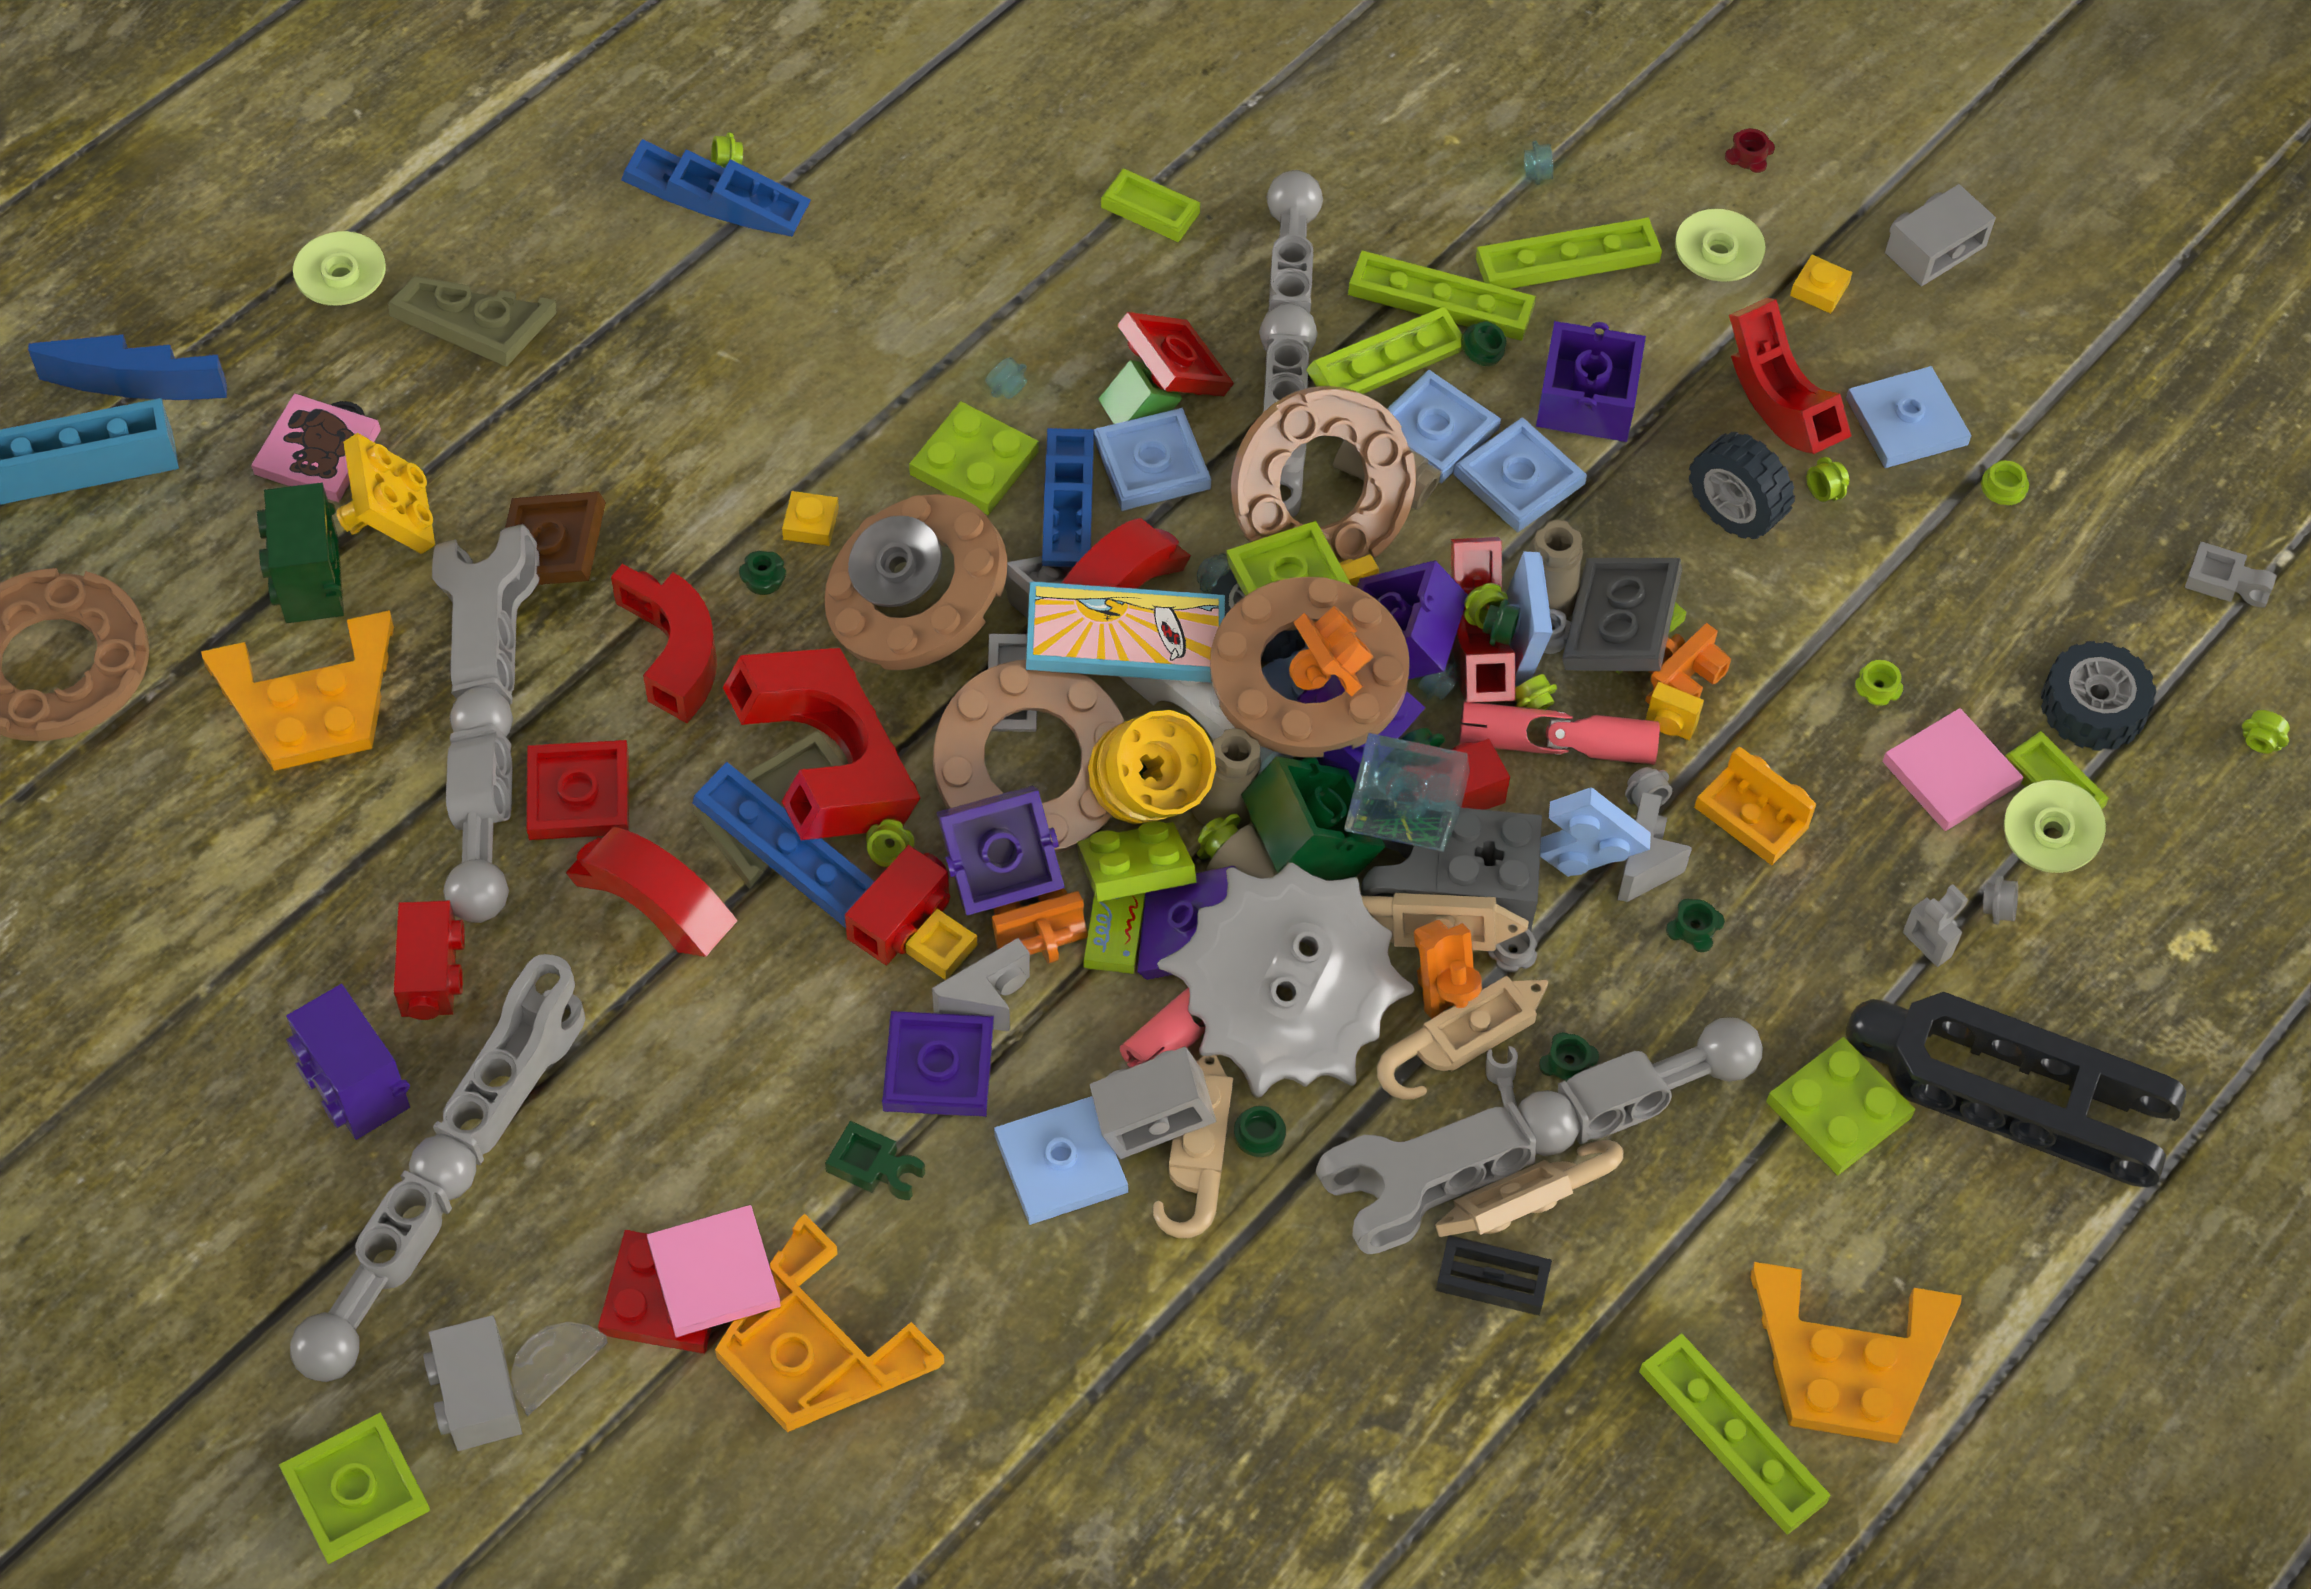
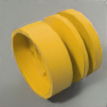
(1177, 764)

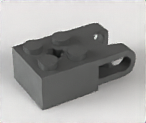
(1484, 858)

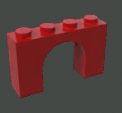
(824, 693)

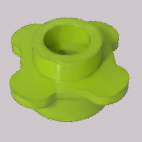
(1216, 834)

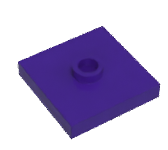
(1172, 918)
(938, 1063)

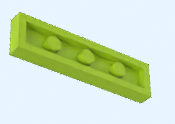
(1569, 254)
(1427, 289)
(1390, 354)
(1734, 1434)

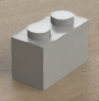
(1939, 234)
(1152, 1102)
(473, 1382)

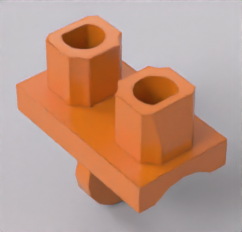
(1331, 651)
(1685, 659)
(1043, 925)
(1446, 967)

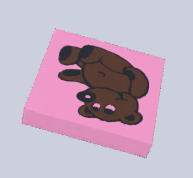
(310, 446)

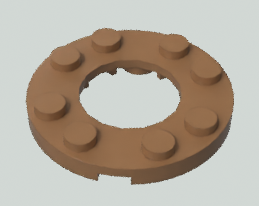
(1296, 421)
(949, 623)
(119, 656)
(1008, 690)
(1292, 725)

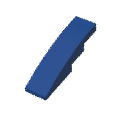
(718, 192)
(113, 369)
(1067, 496)

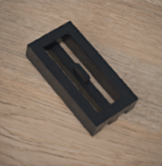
(1488, 1293)

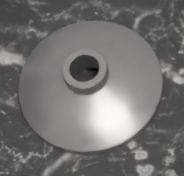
(882, 549)

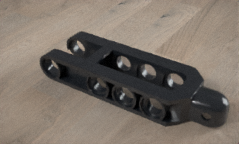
(2065, 1133)

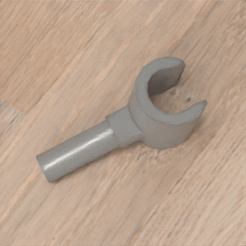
(1503, 1074)

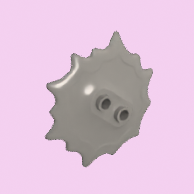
(1252, 947)

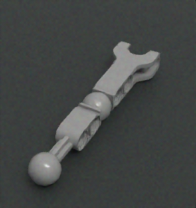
(1288, 327)
(481, 718)
(1505, 1139)
(445, 1165)

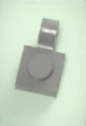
(2223, 573)
(1933, 926)

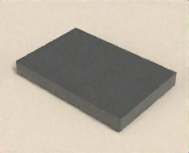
(1622, 614)

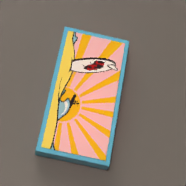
(1121, 631)

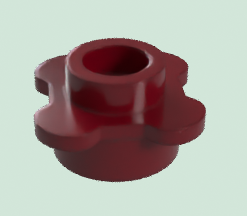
(1750, 150)

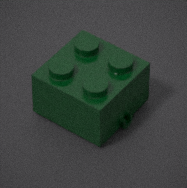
(301, 552)
(1304, 816)

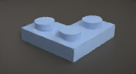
(1592, 833)

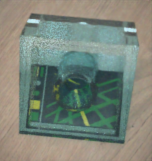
(1408, 792)

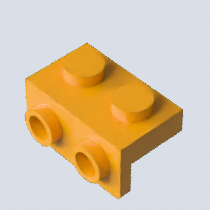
(1757, 806)

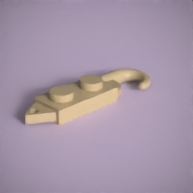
(1481, 915)
(1464, 1032)
(1198, 1157)
(1528, 1191)

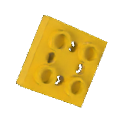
(386, 495)

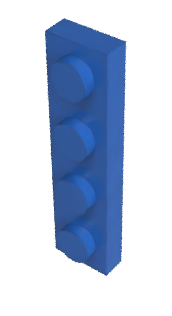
(769, 833)

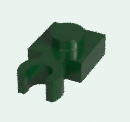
(869, 1157)

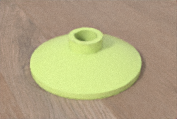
(1720, 245)
(339, 268)
(2060, 807)

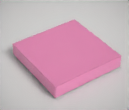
(1952, 769)
(713, 1270)

